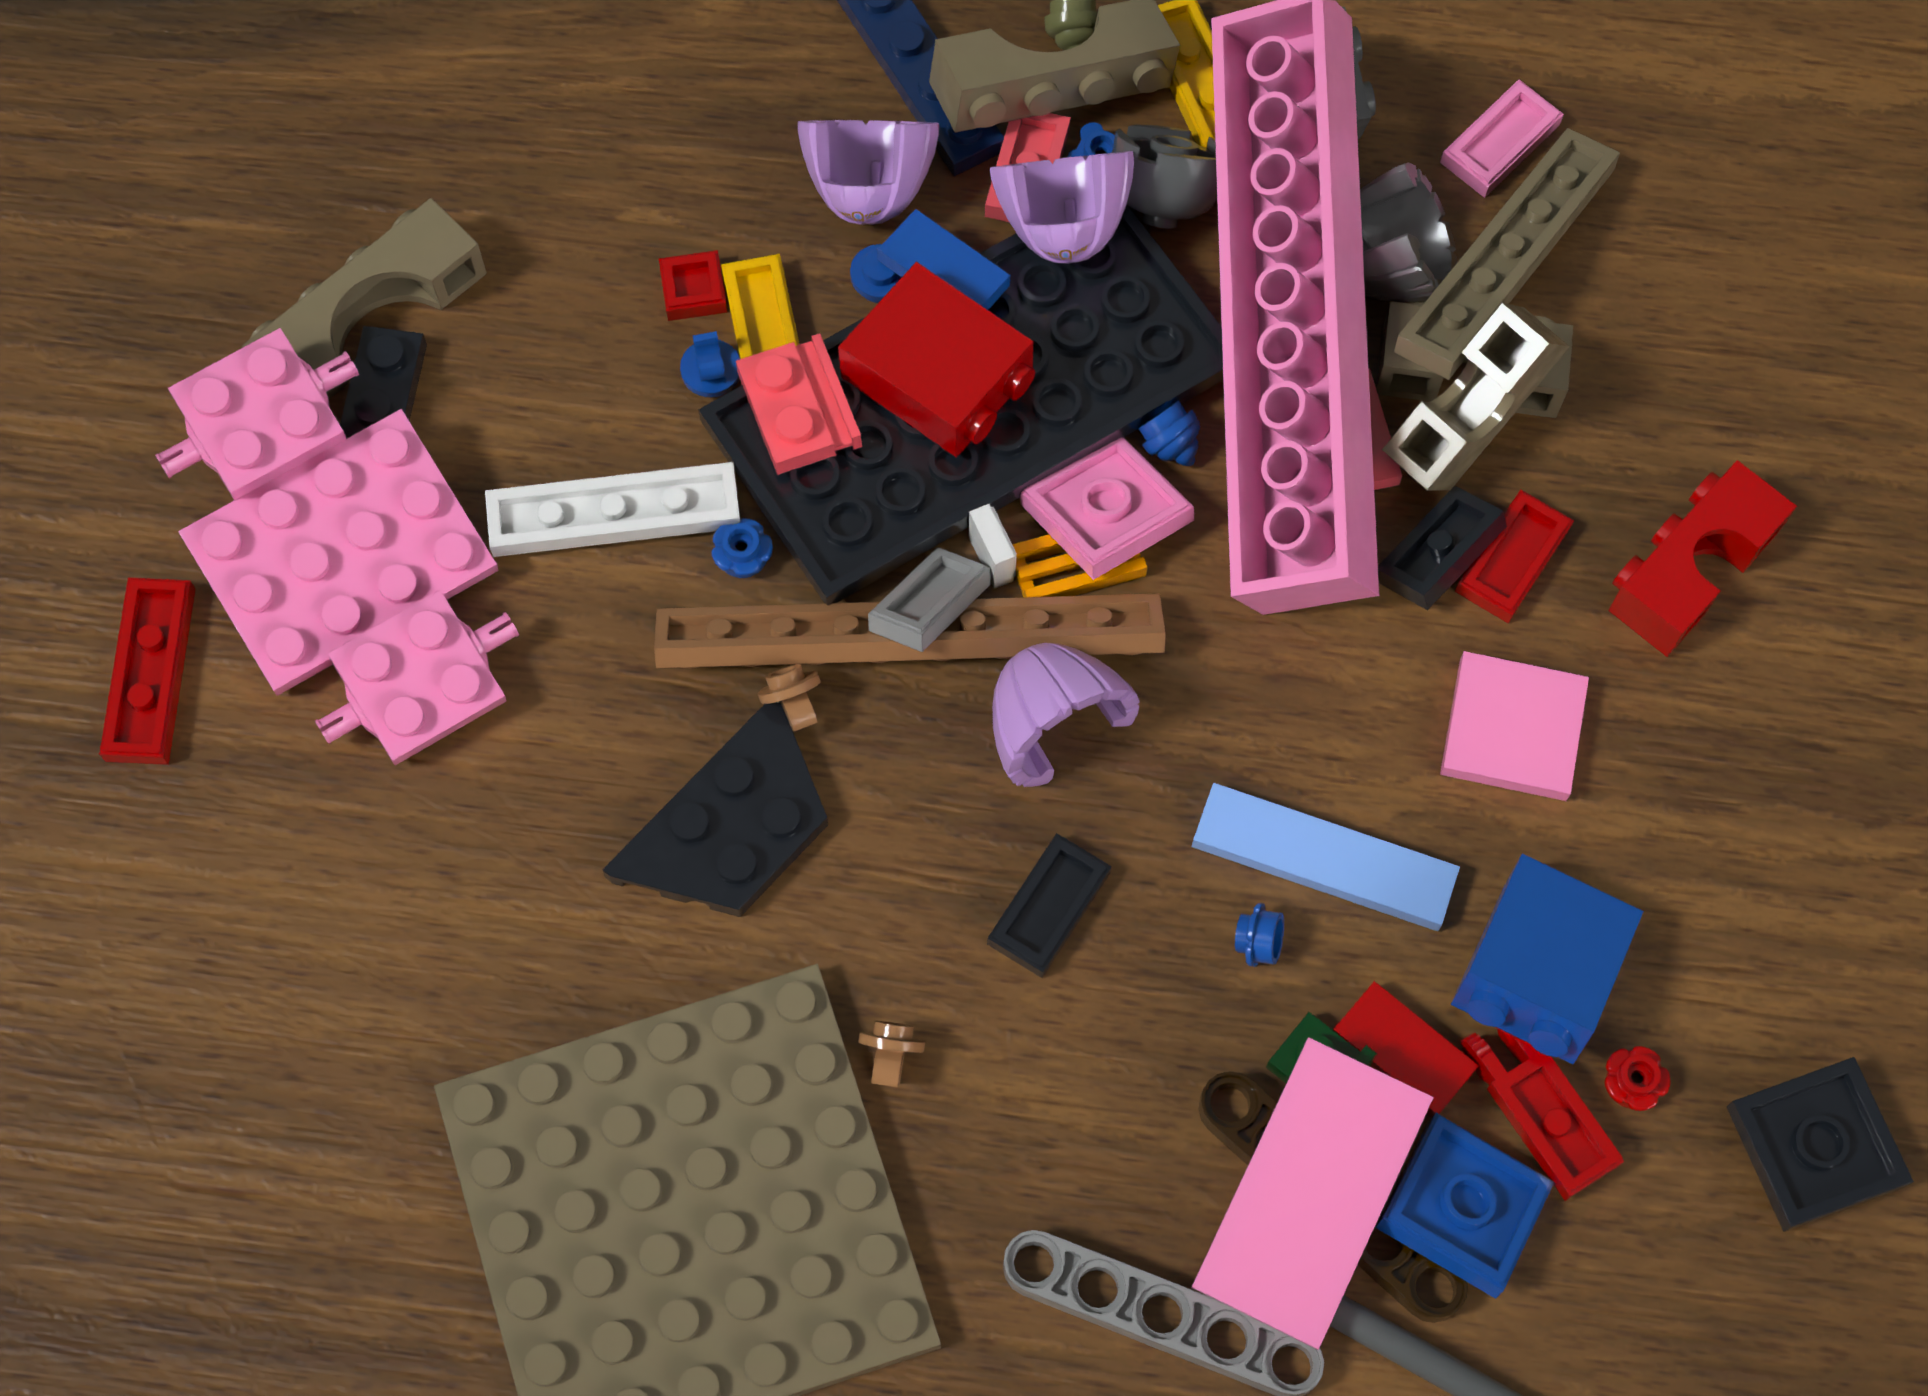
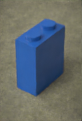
(1547, 959)

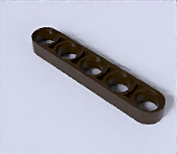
(1395, 1275)

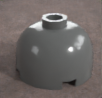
(1170, 173)

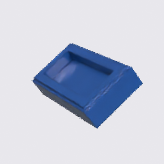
(946, 256)

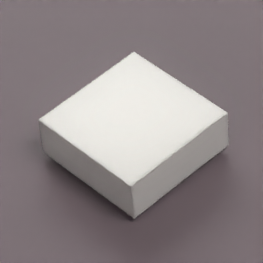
(992, 545)

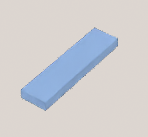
(1326, 857)

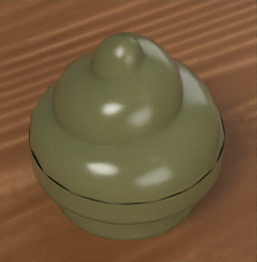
(1070, 22)

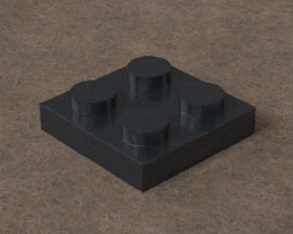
(1819, 1144)

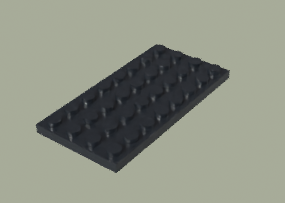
(1109, 354)

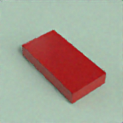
(1516, 558)
(1406, 1046)

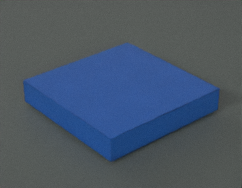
(1465, 1205)

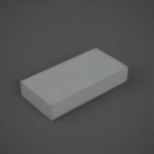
(929, 599)

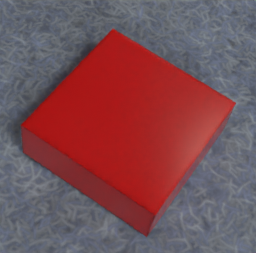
(692, 285)

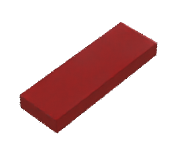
(147, 671)

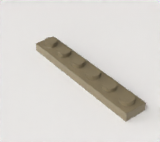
(1506, 252)

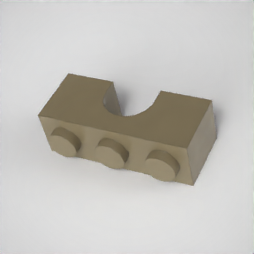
(1502, 370)
(1409, 380)

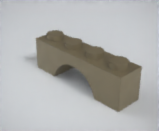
(993, 82)
(417, 260)

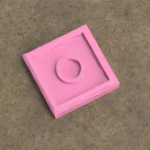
(1107, 507)
(1514, 726)

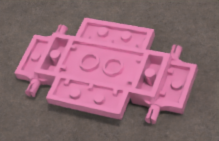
(337, 548)

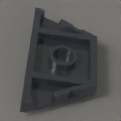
(730, 823)

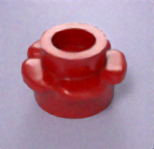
(1627, 1092)

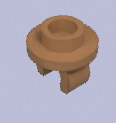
(790, 688)
(891, 1043)

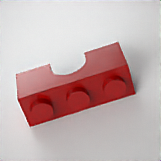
(1730, 519)

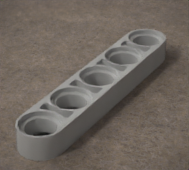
(1126, 1316)

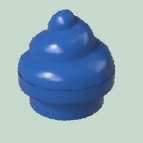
(1172, 435)

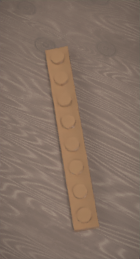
(841, 631)

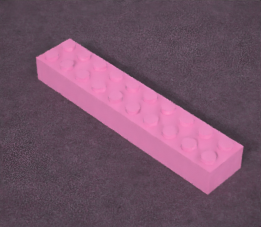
(1293, 308)

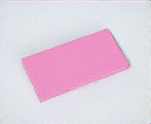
(1312, 1193)

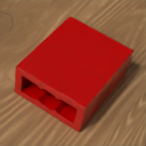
(937, 360)

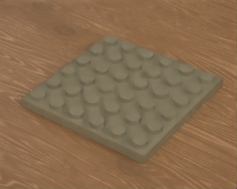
(688, 1205)

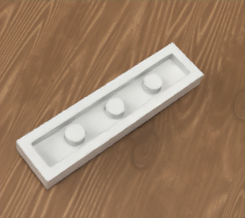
(611, 509)

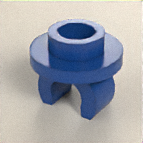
(709, 366)

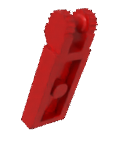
(1546, 1114)

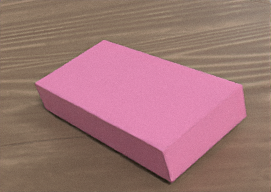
(1501, 138)

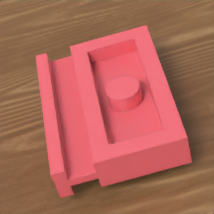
(798, 404)

